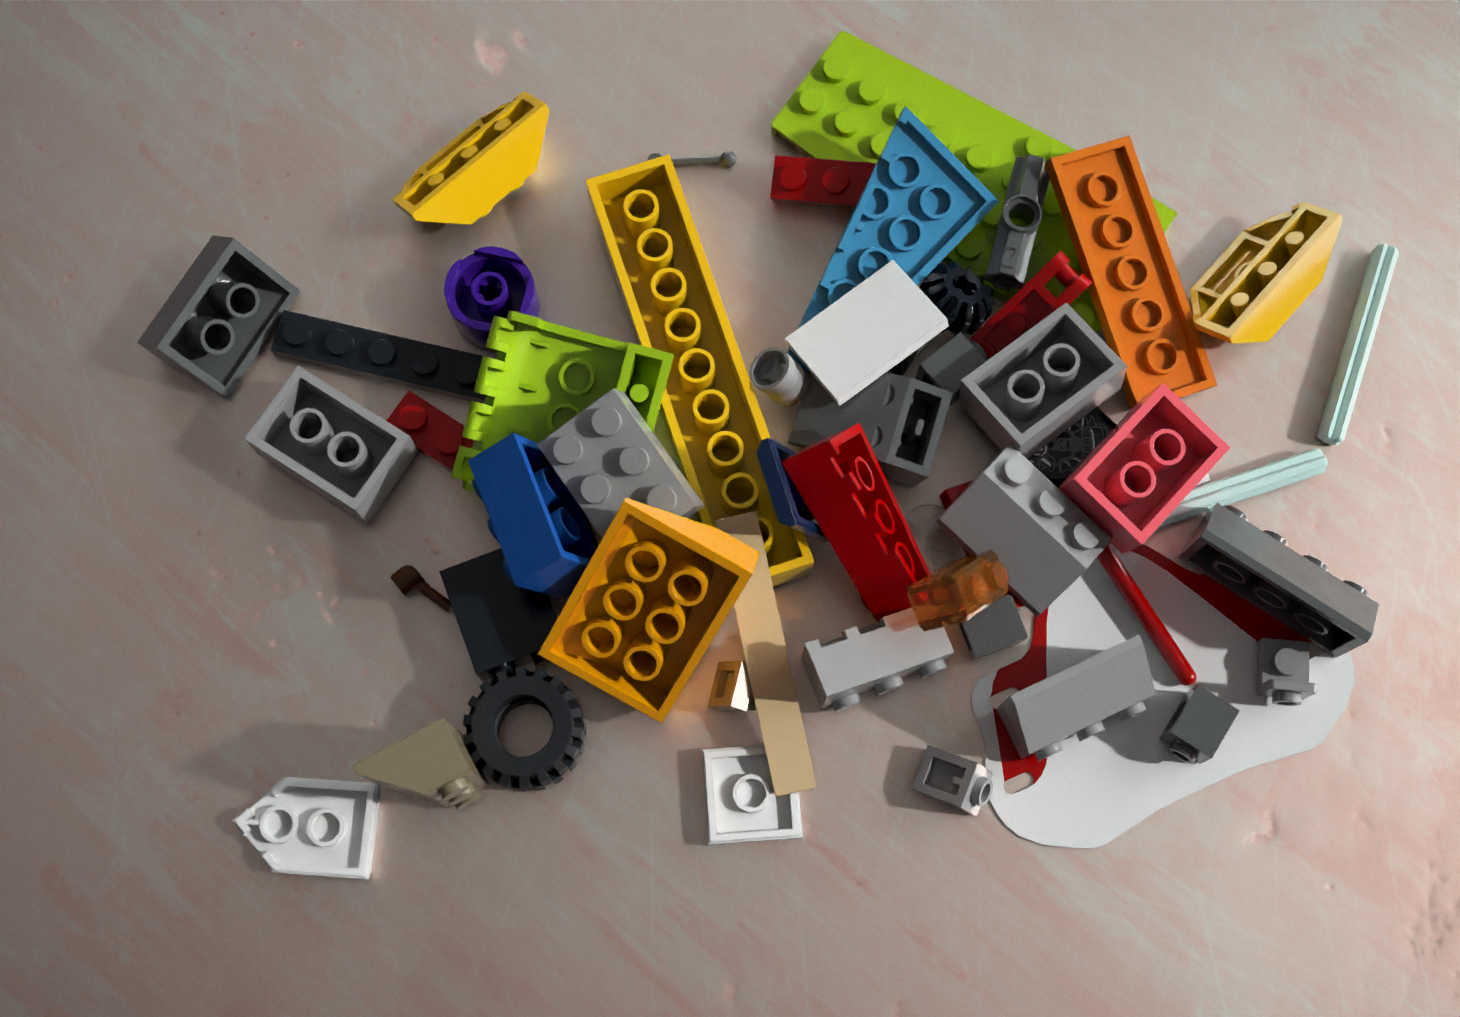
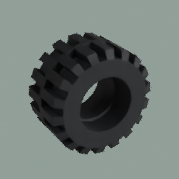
(497, 701)

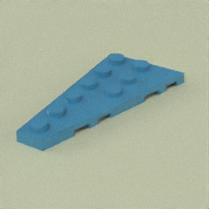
(909, 212)

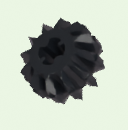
(959, 297)

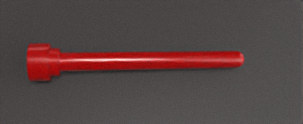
(1147, 616)

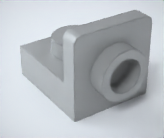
(1284, 671)
(953, 780)

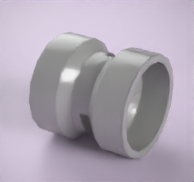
(779, 376)

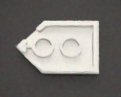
(315, 827)

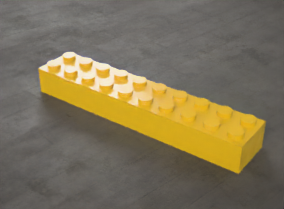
(679, 311)

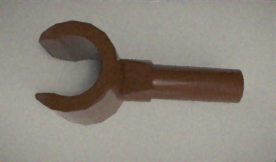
(409, 579)

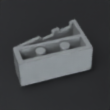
(874, 659)

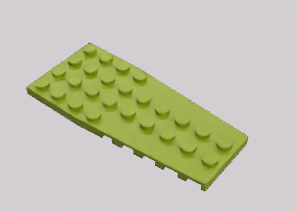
(852, 105)

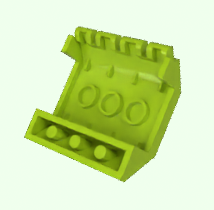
(549, 377)

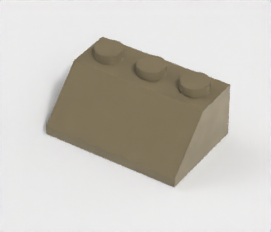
(428, 766)

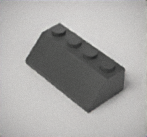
(1281, 581)

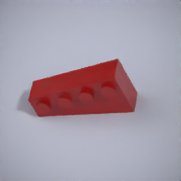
(859, 518)

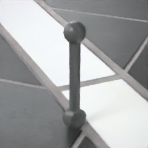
(727, 159)

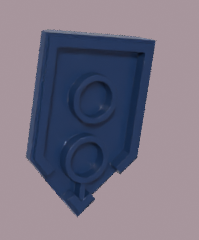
(785, 497)

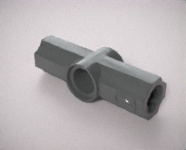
(1014, 243)

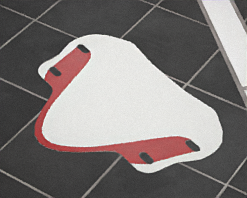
(1126, 771)

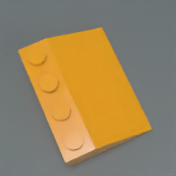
(649, 606)

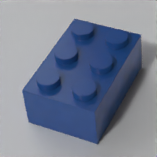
(533, 517)

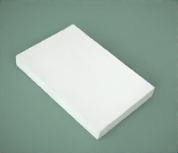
(866, 332)

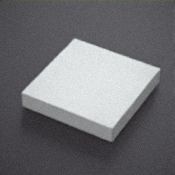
(743, 800)

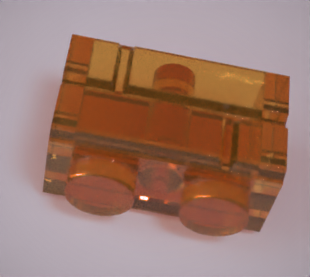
(958, 590)

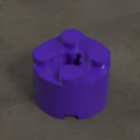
(475, 283)

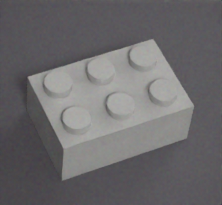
(1042, 382)
(332, 444)
(615, 456)

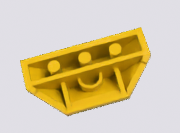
(478, 165)
(1265, 275)

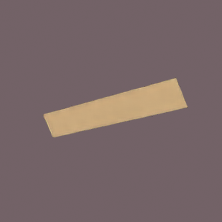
(770, 667)

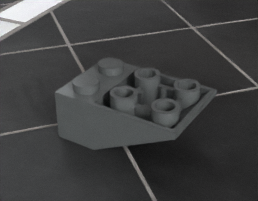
(896, 414)

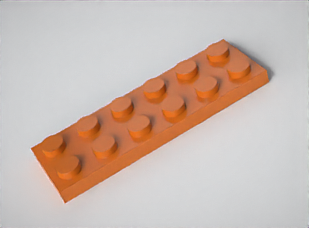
(1130, 269)

